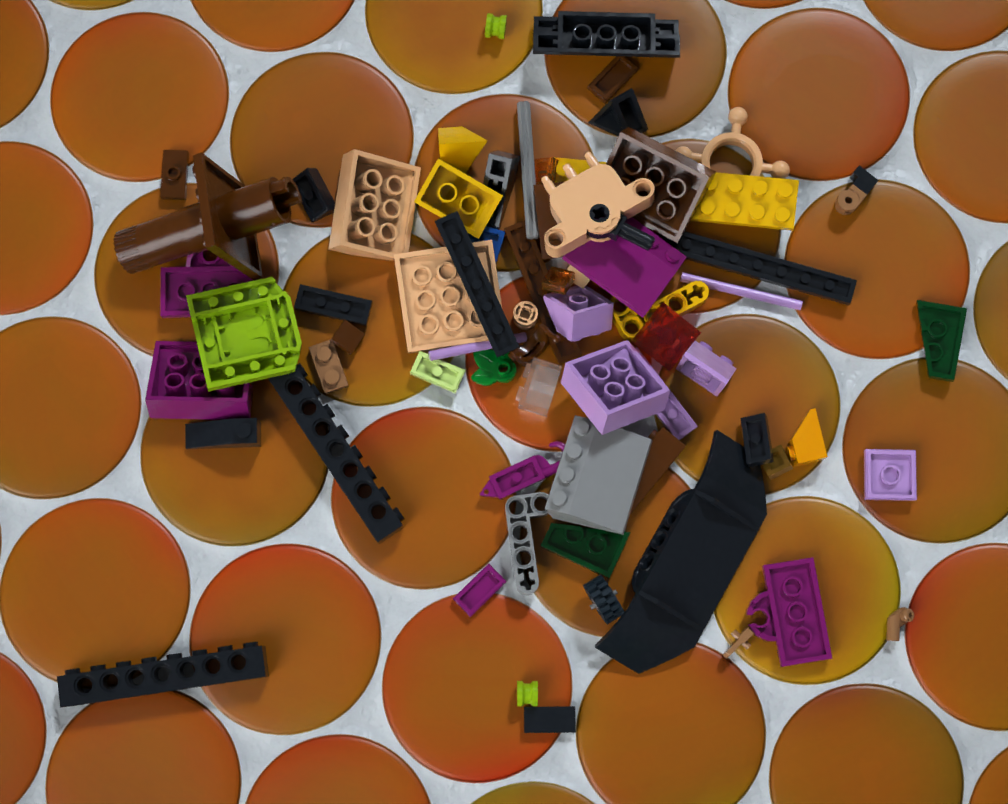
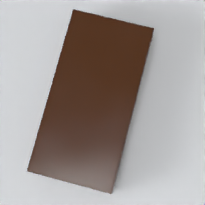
(612, 78)

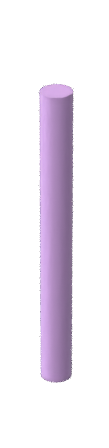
(468, 348)

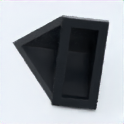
(620, 113)

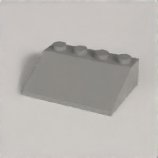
(598, 477)

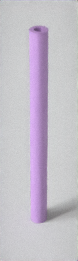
(744, 291)

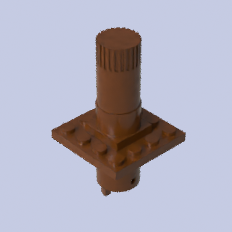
(221, 222)

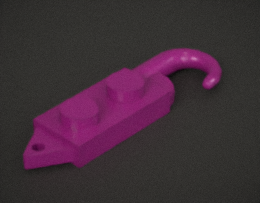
(521, 475)

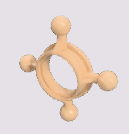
(738, 117)

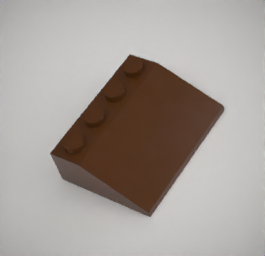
(677, 181)

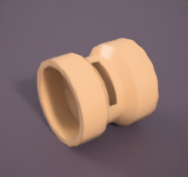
(523, 319)

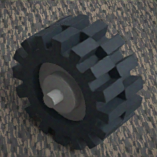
(603, 599)

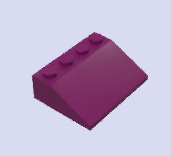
(628, 270)
(180, 389)

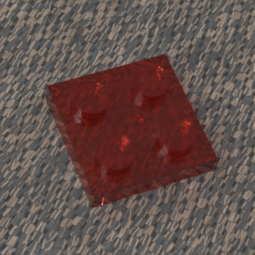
(666, 336)

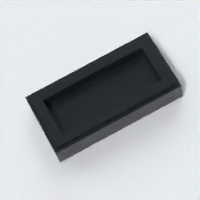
(549, 719)

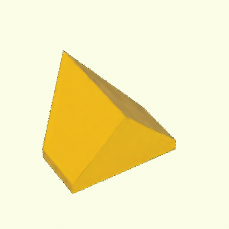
(459, 146)

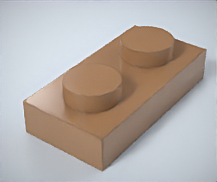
(328, 367)

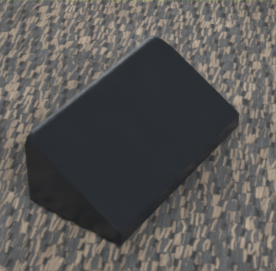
(314, 194)

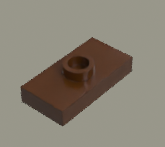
(174, 174)

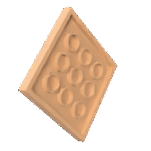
(435, 300)

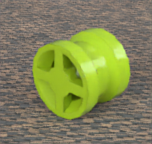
(495, 26)
(527, 693)

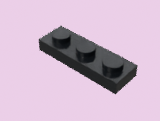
(333, 305)

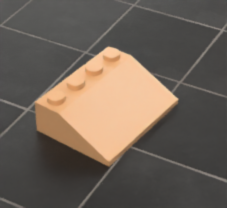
(374, 206)

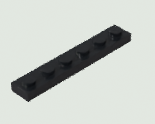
(477, 284)

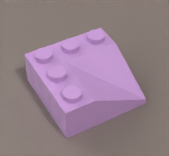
(615, 387)

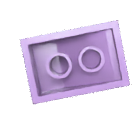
(706, 367)

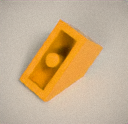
(807, 441)

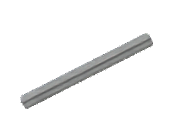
(527, 168)

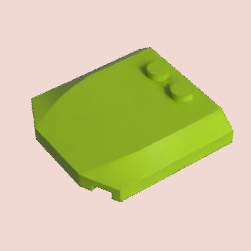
(245, 333)

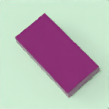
(479, 590)

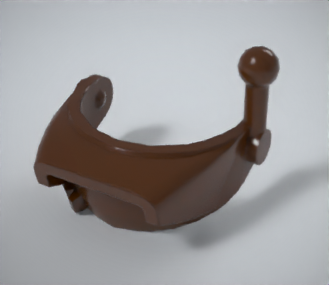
(540, 336)

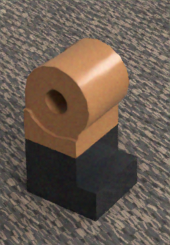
(850, 199)

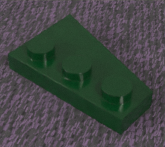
(941, 337)
(587, 547)

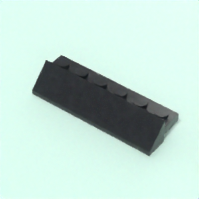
(606, 35)

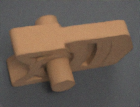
(741, 639)

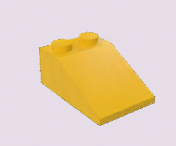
(452, 191)

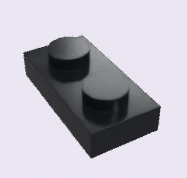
(757, 440)

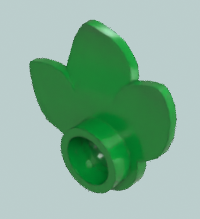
(490, 368)

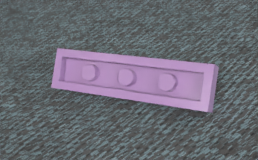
(674, 415)

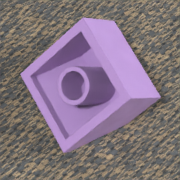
(579, 312)

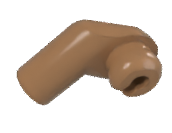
(897, 620)

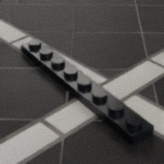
(765, 268)

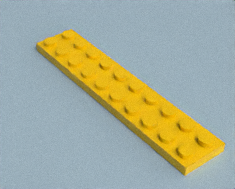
(734, 198)

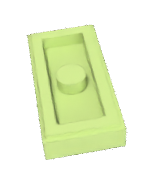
(437, 372)

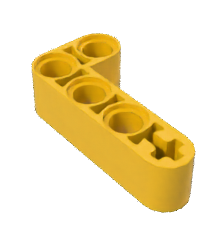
(621, 319)

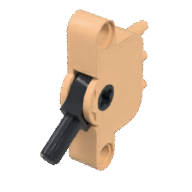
(594, 195)

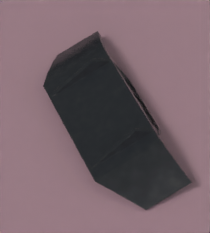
(690, 561)

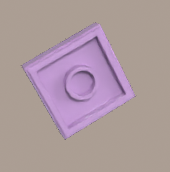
(890, 475)

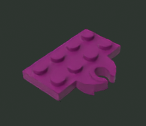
(194, 278)
(792, 612)

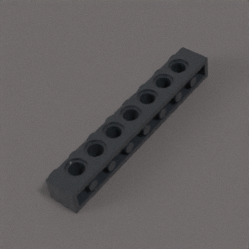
(379, 528)
(71, 683)

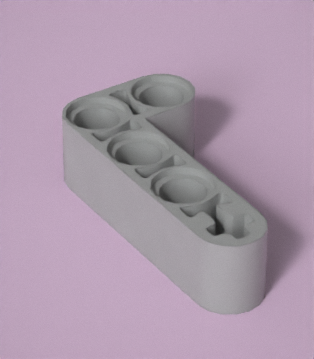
(526, 544)

